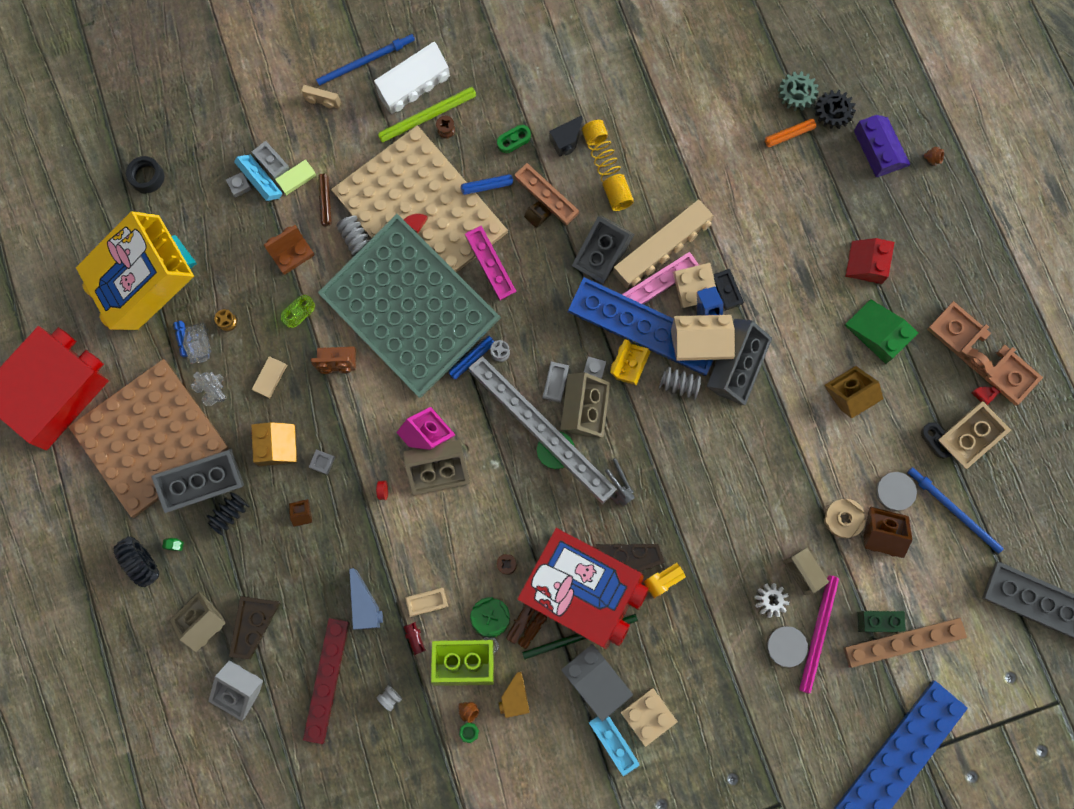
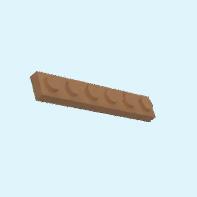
(905, 642)

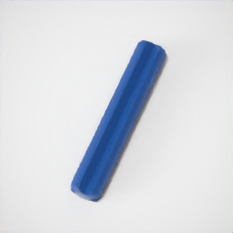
(486, 184)
(471, 357)

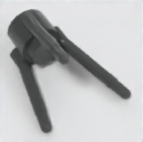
(624, 495)

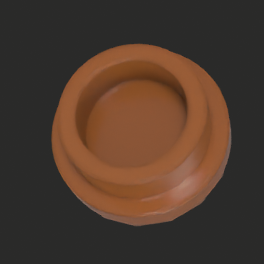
(934, 156)
(468, 711)

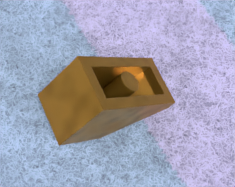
(514, 699)

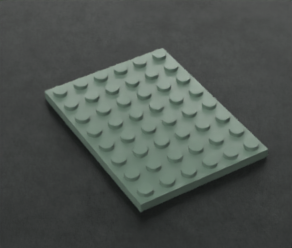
(409, 305)

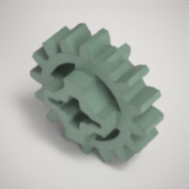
(798, 91)

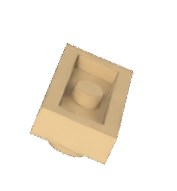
(323, 97)

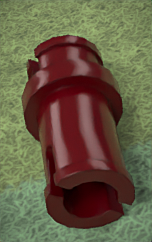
(415, 640)

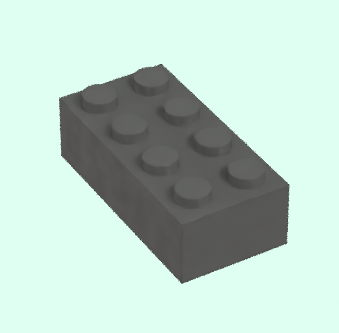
(197, 480)

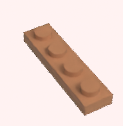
(546, 194)

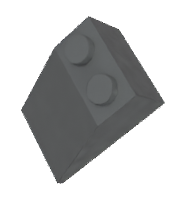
(602, 249)
(597, 682)

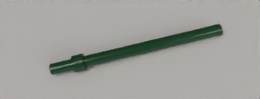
(565, 641)

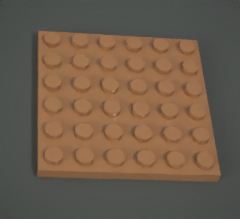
(144, 432)

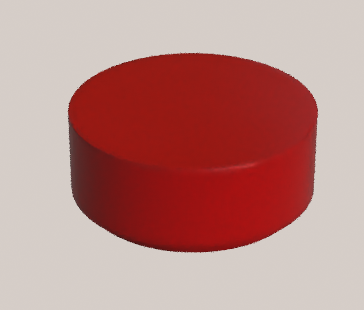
(382, 490)

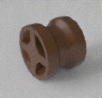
(445, 131)
(506, 564)

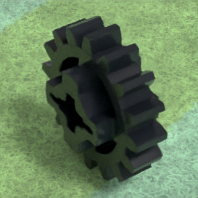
(828, 103)

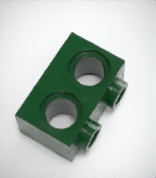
(881, 621)

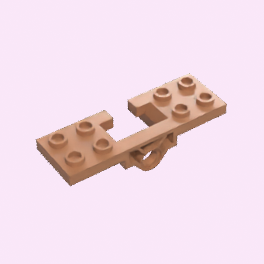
(1010, 374)

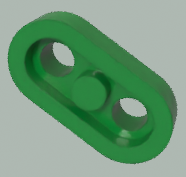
(513, 139)

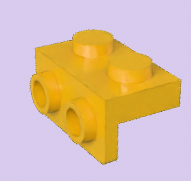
(629, 362)

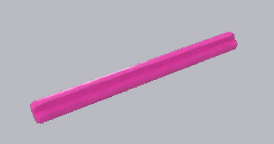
(819, 635)

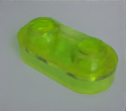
(299, 312)

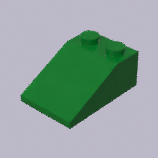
(881, 330)

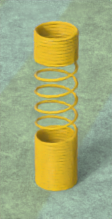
(616, 185)

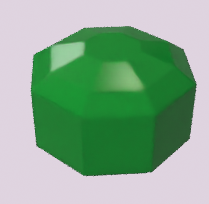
(172, 544)
(469, 732)

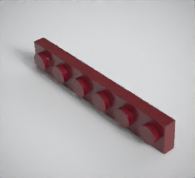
(326, 681)

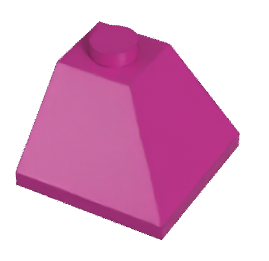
(425, 430)

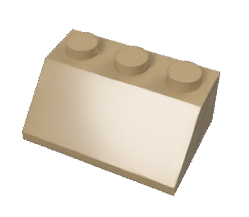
(703, 337)

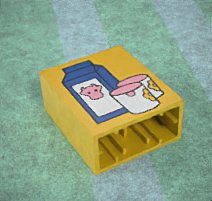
(134, 271)

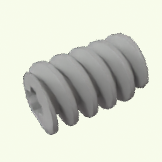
(352, 234)
(680, 382)

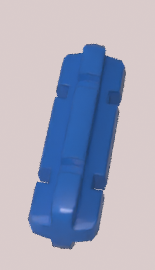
(180, 328)

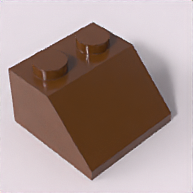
(887, 532)

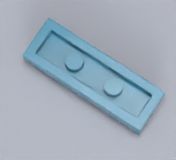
(258, 177)
(614, 745)

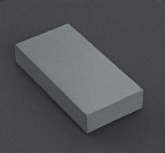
(555, 382)

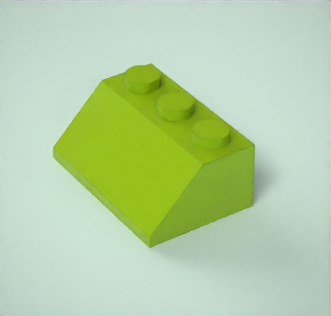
(462, 662)

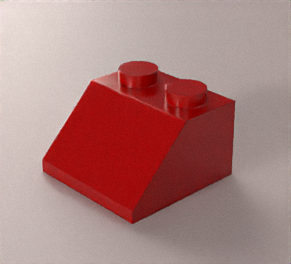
(870, 260)

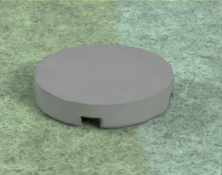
(896, 491)
(787, 646)

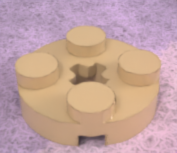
(842, 507)

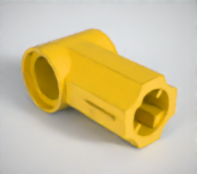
(662, 581)

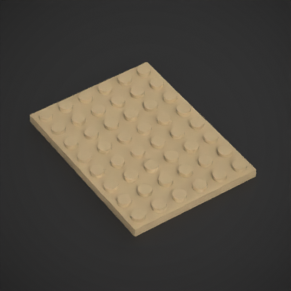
(419, 180)

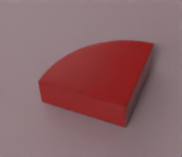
(416, 221)
(985, 394)

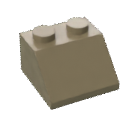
(807, 571)
(197, 622)

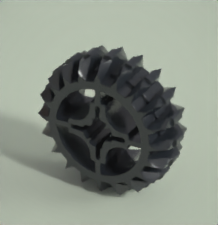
(136, 561)

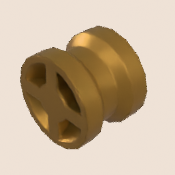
(225, 316)

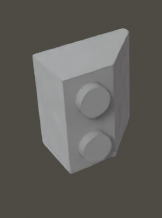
(235, 690)

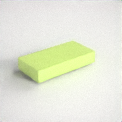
(296, 177)

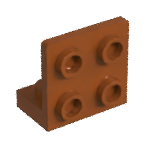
(289, 249)
(335, 359)

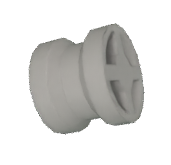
(500, 346)
(389, 698)

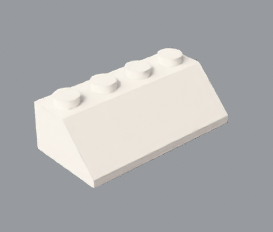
(412, 78)

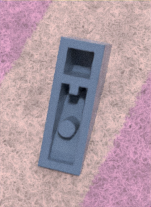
(364, 608)

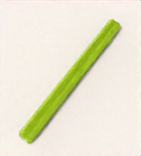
(427, 114)

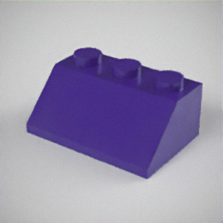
(880, 145)

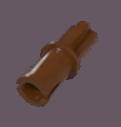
(520, 624)

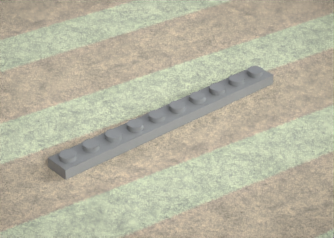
(542, 430)

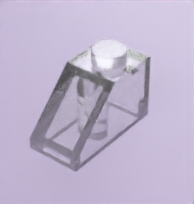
(197, 343)

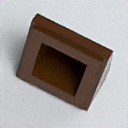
(300, 513)

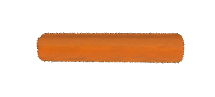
(790, 132)

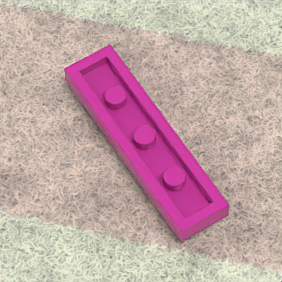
(490, 263)

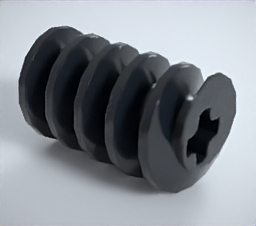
(227, 513)

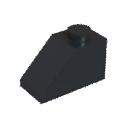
(566, 136)

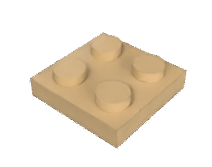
(690, 281)
(649, 717)

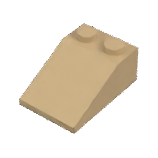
(974, 434)

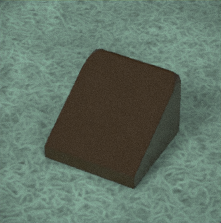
(537, 214)

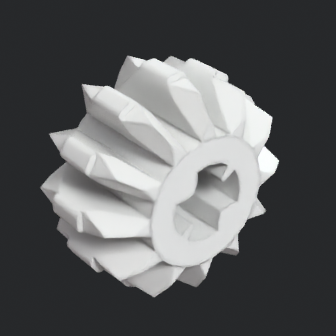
(778, 599)

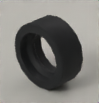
(138, 163)

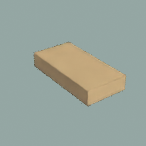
(269, 377)
(427, 602)

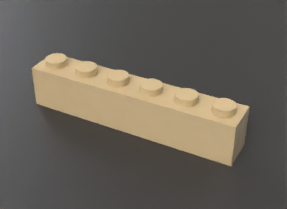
(663, 244)

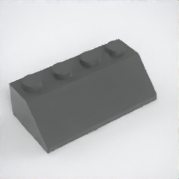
(736, 376)

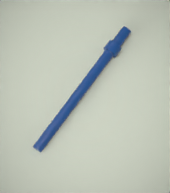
(396, 45)
(925, 483)

